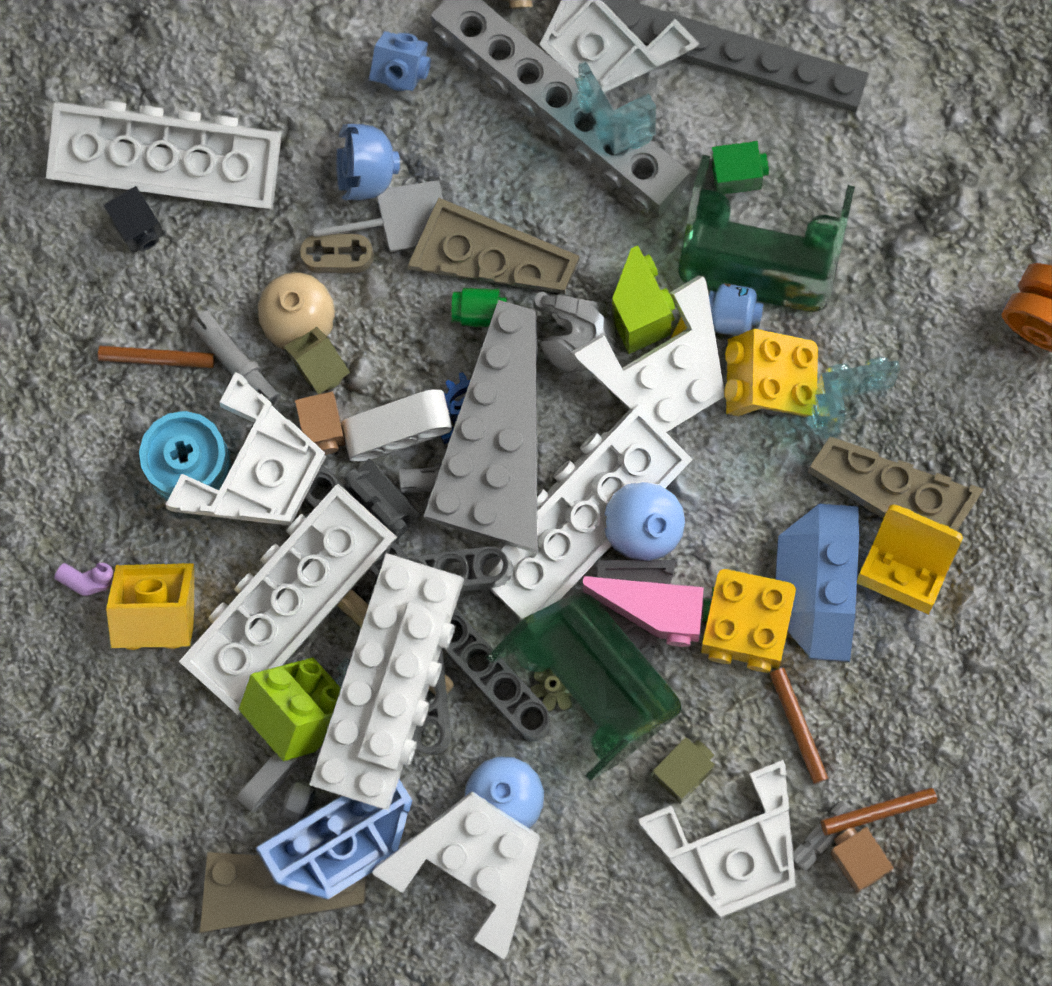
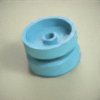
(179, 437)

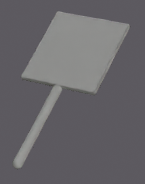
(403, 215)

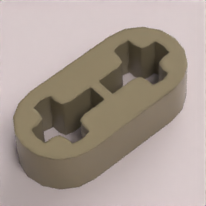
(337, 262)

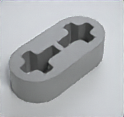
(267, 781)

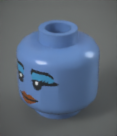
(734, 309)

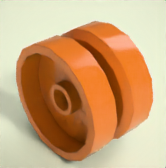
(1031, 309)

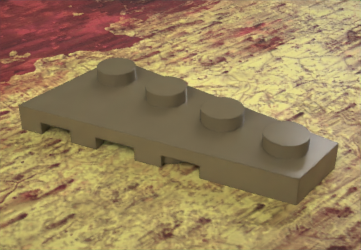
(244, 893)

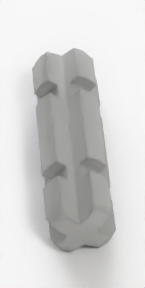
(816, 841)

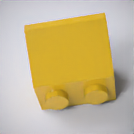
(151, 606)

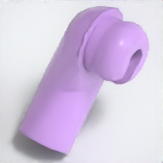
(85, 583)

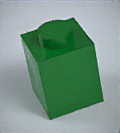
(738, 167)

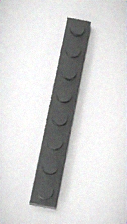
(751, 57)

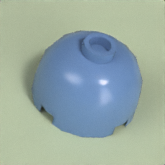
(365, 162)

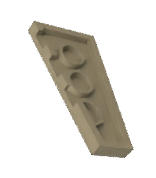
(482, 249)
(882, 482)

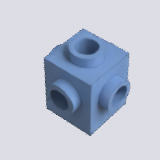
(399, 61)

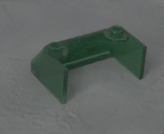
(775, 264)
(600, 672)

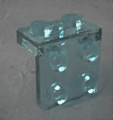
(620, 128)
(846, 381)

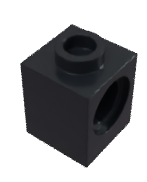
(134, 220)

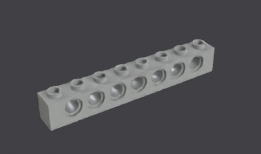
(554, 81)

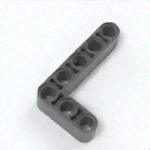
(474, 579)

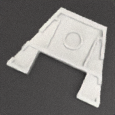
(614, 53)
(672, 378)
(269, 472)
(482, 851)
(740, 862)

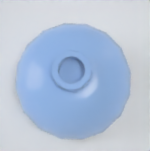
(644, 521)
(509, 787)

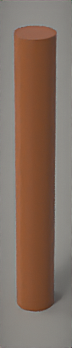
(156, 356)
(799, 726)
(878, 811)

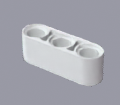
(396, 425)

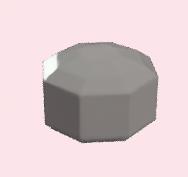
(298, 800)

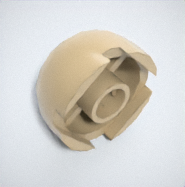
(293, 307)

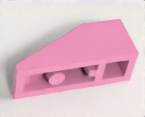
(659, 608)

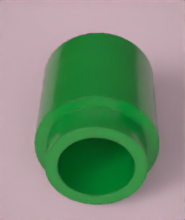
(475, 306)

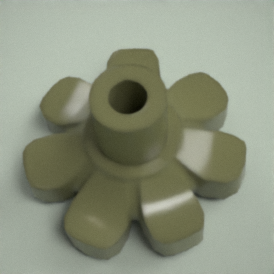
(550, 694)

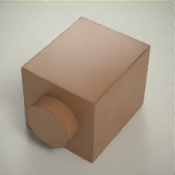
(321, 421)
(860, 858)

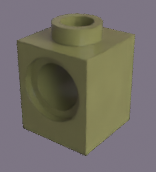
(317, 360)
(684, 769)

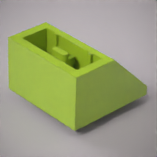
(639, 306)
(291, 706)

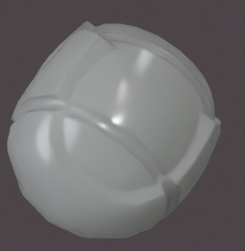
(581, 320)

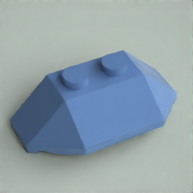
(822, 564)
(335, 844)

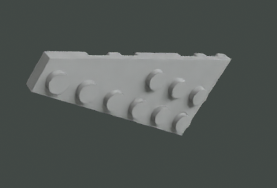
(492, 455)

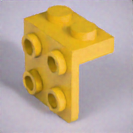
(770, 373)
(910, 558)
(748, 620)

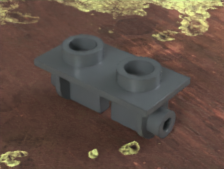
(381, 498)

